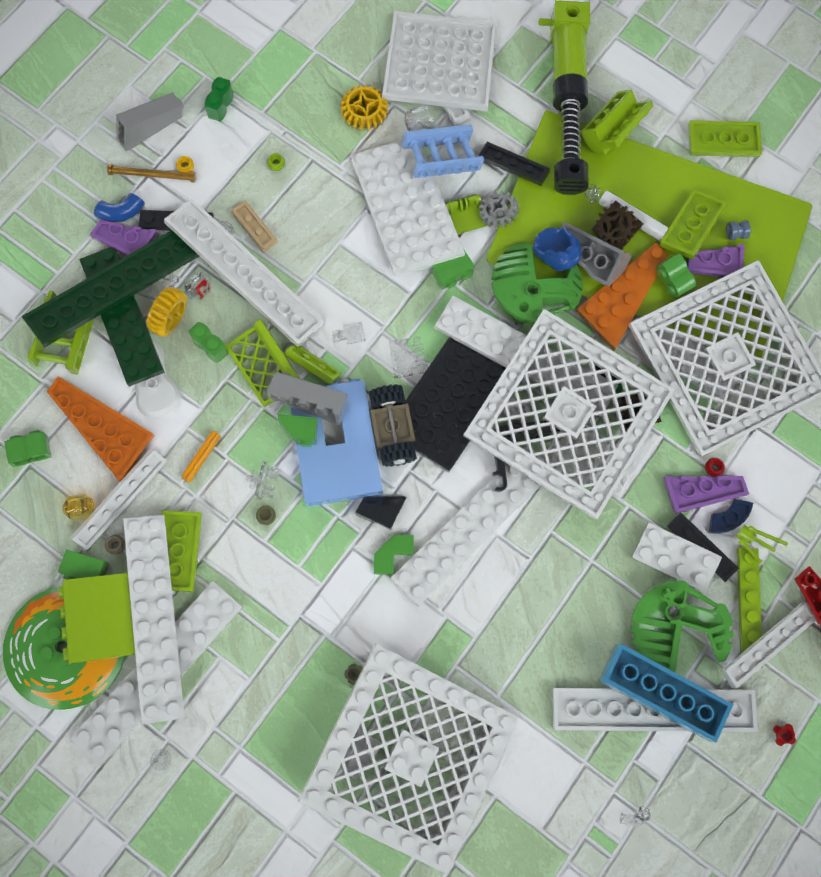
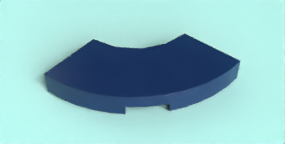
(731, 518)

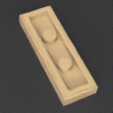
(254, 226)

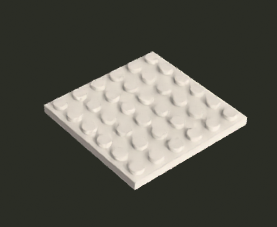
(439, 61)

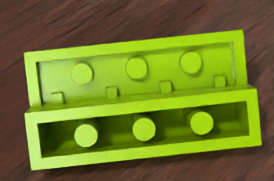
(615, 122)

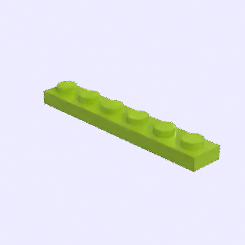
(748, 598)

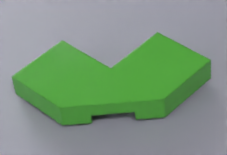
(385, 555)

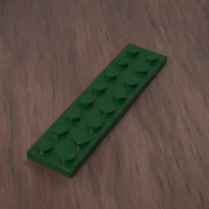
(126, 328)

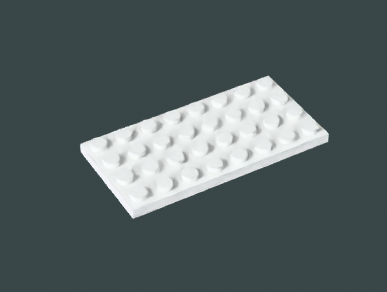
(406, 209)

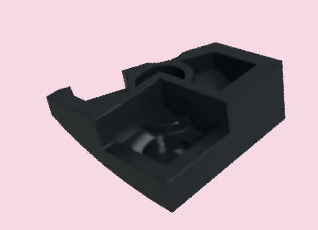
(381, 509)

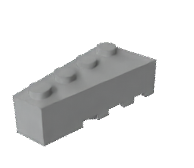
(308, 397)

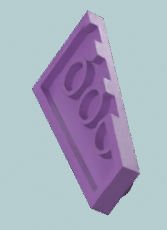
(697, 492)

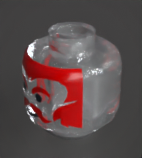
(197, 285)

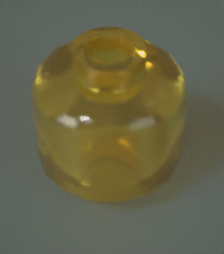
(78, 507)

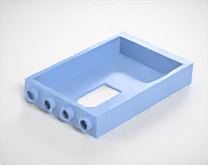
(342, 469)

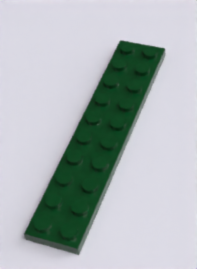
(108, 288)

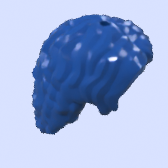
(558, 248)

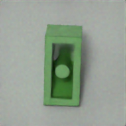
(300, 428)

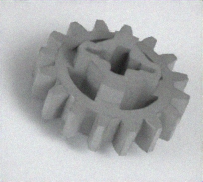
(499, 210)

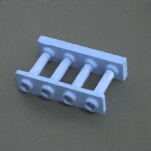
(442, 136)

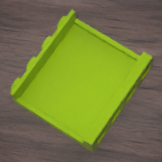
(96, 618)

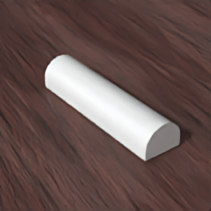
(650, 225)

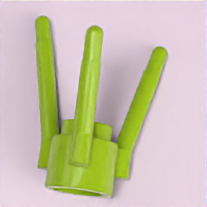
(747, 535)

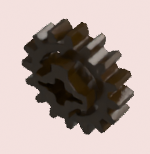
(609, 220)

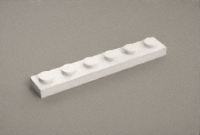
(118, 499)
(768, 645)

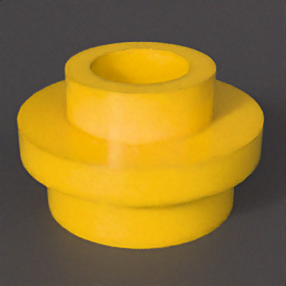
(184, 160)

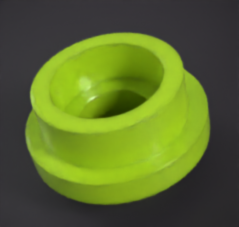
(275, 157)

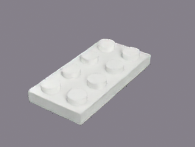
(676, 557)

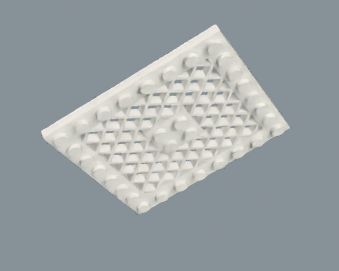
(729, 357)
(569, 413)
(409, 759)

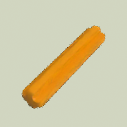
(200, 456)

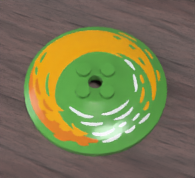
(40, 669)

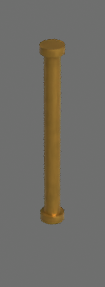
(111, 169)

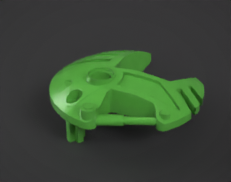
(516, 278)
(659, 634)

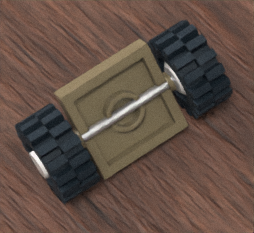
(392, 425)

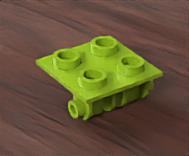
(465, 213)

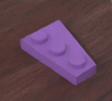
(122, 238)
(717, 262)

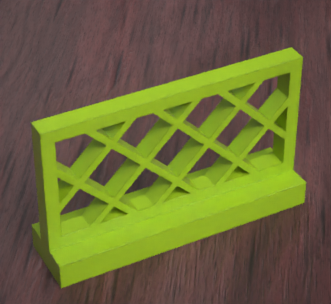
(273, 350)

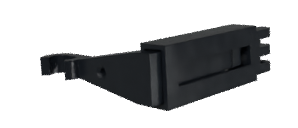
(533, 434)

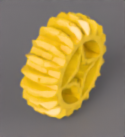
(354, 112)
(166, 311)

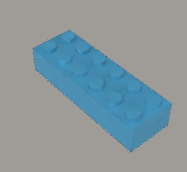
(666, 693)

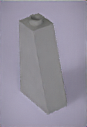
(146, 120)

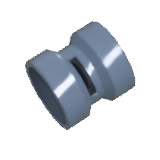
(738, 230)

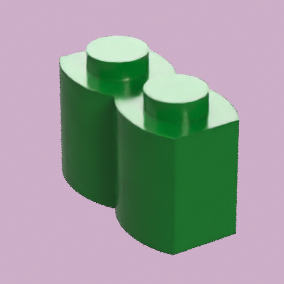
(219, 99)

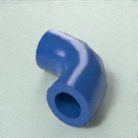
(121, 211)

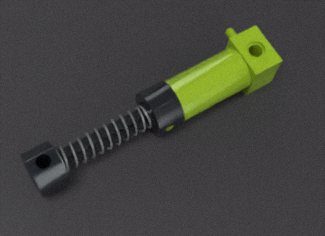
(570, 88)

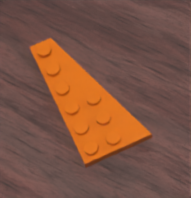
(615, 306)
(109, 433)

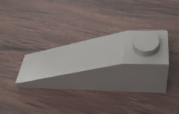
(598, 257)

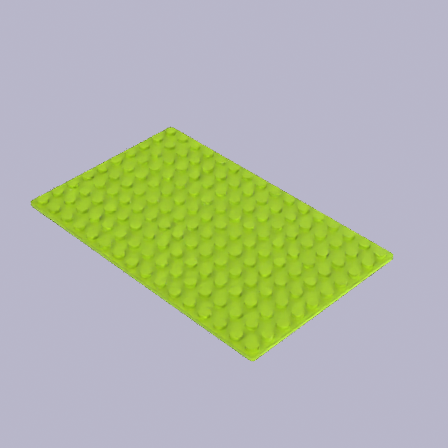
(658, 187)

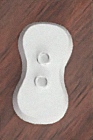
(158, 394)

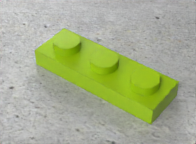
(313, 364)

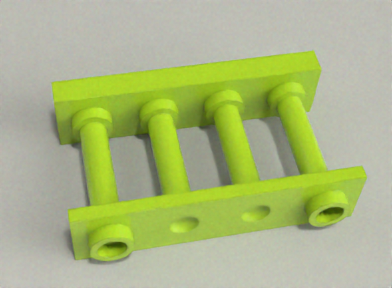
(76, 344)

